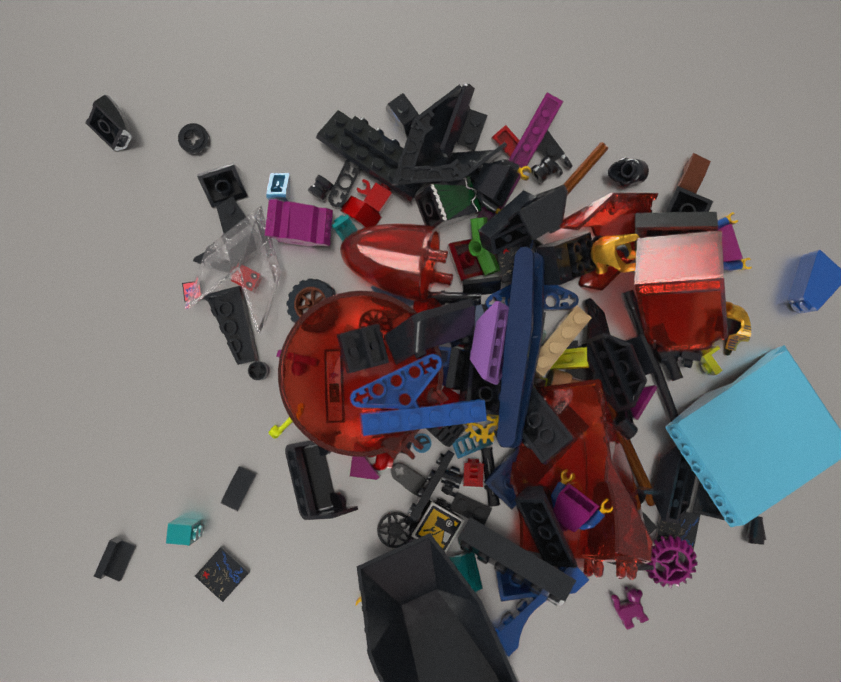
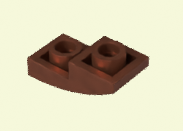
(694, 173)

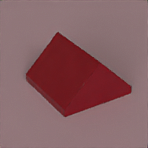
(464, 263)

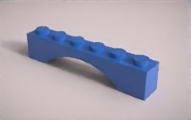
(423, 417)
(513, 624)

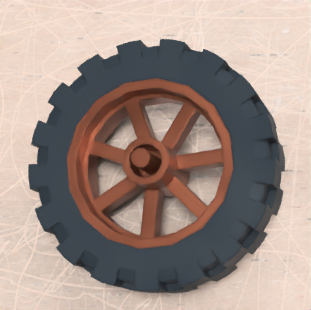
(299, 293)

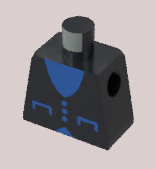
(402, 112)

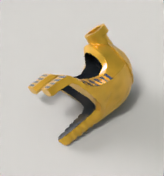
(605, 254)
(738, 327)

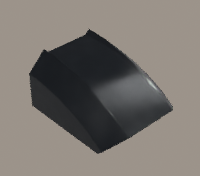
(109, 123)

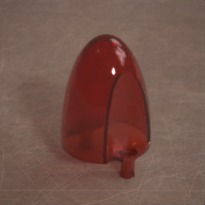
(397, 258)

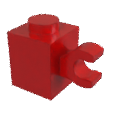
(376, 197)
(473, 472)

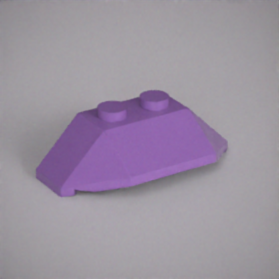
(489, 342)

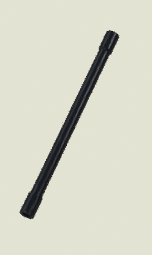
(632, 304)

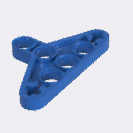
(549, 290)
(391, 396)

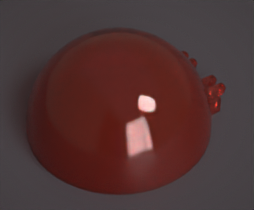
(319, 389)

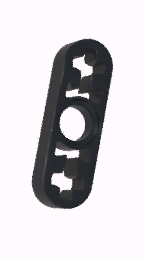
(344, 197)

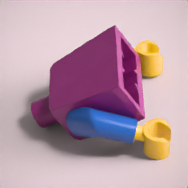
(731, 251)
(574, 508)

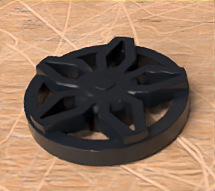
(394, 530)

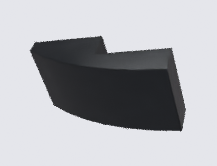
(238, 489)

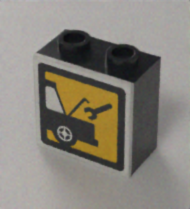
(438, 521)

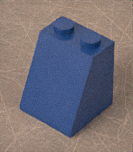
(814, 282)

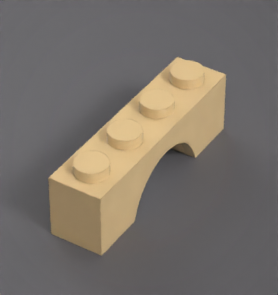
(560, 339)

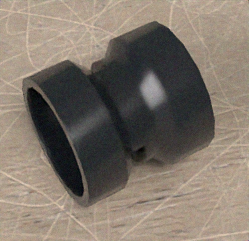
(544, 169)
(320, 187)
(255, 370)

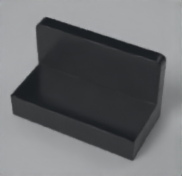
(115, 559)

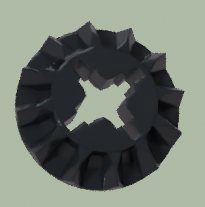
(187, 132)

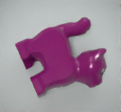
(631, 609)

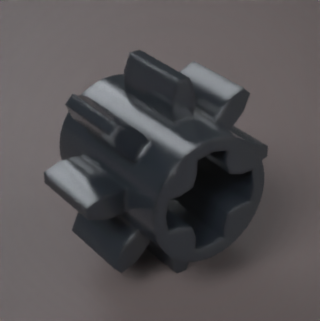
(452, 478)

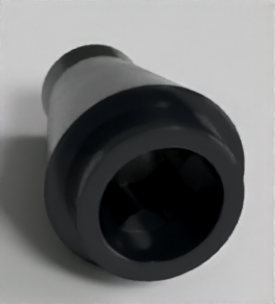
(756, 531)

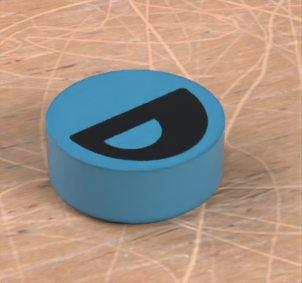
(424, 440)

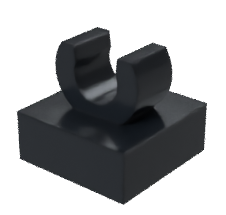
(689, 356)

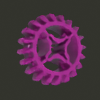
(676, 570)

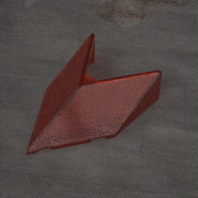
(607, 217)

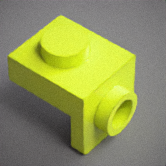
(709, 364)

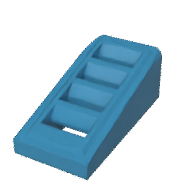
(459, 454)

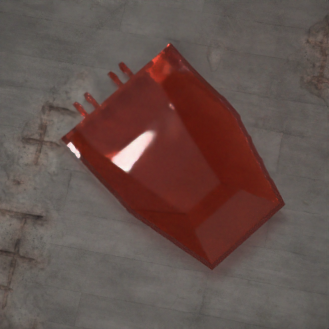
(599, 474)

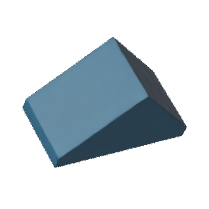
(279, 187)

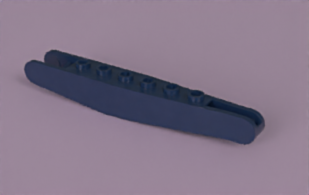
(521, 345)

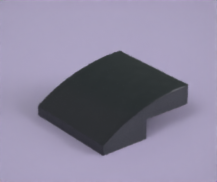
(362, 348)

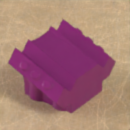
(298, 223)

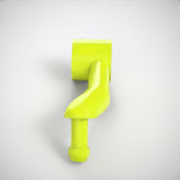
(275, 432)

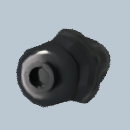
(628, 171)

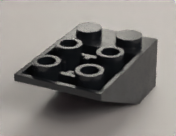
(567, 259)

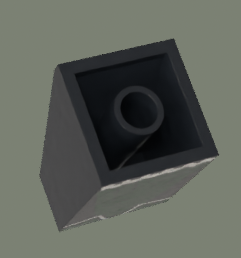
(448, 203)

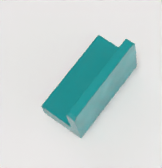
(468, 567)

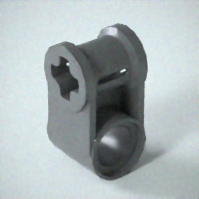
(410, 479)

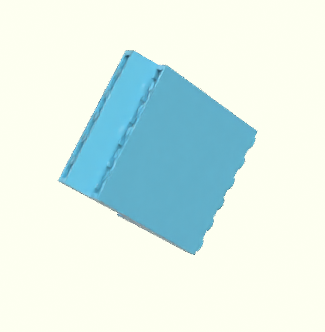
(757, 437)

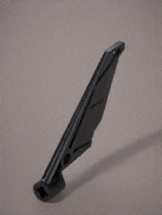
(597, 325)

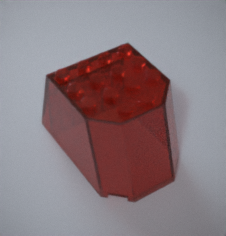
(682, 290)

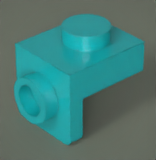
(343, 226)

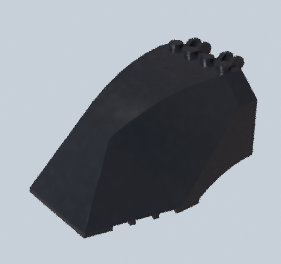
(427, 620)

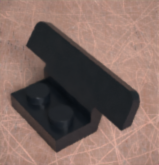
(465, 124)

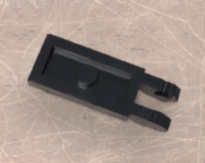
(551, 149)
(466, 506)

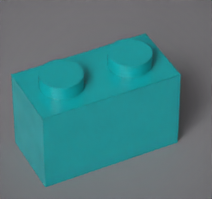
(184, 531)

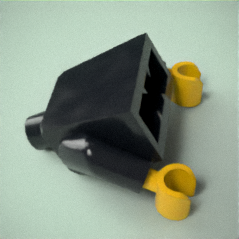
(496, 181)

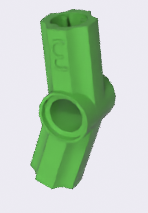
(486, 259)

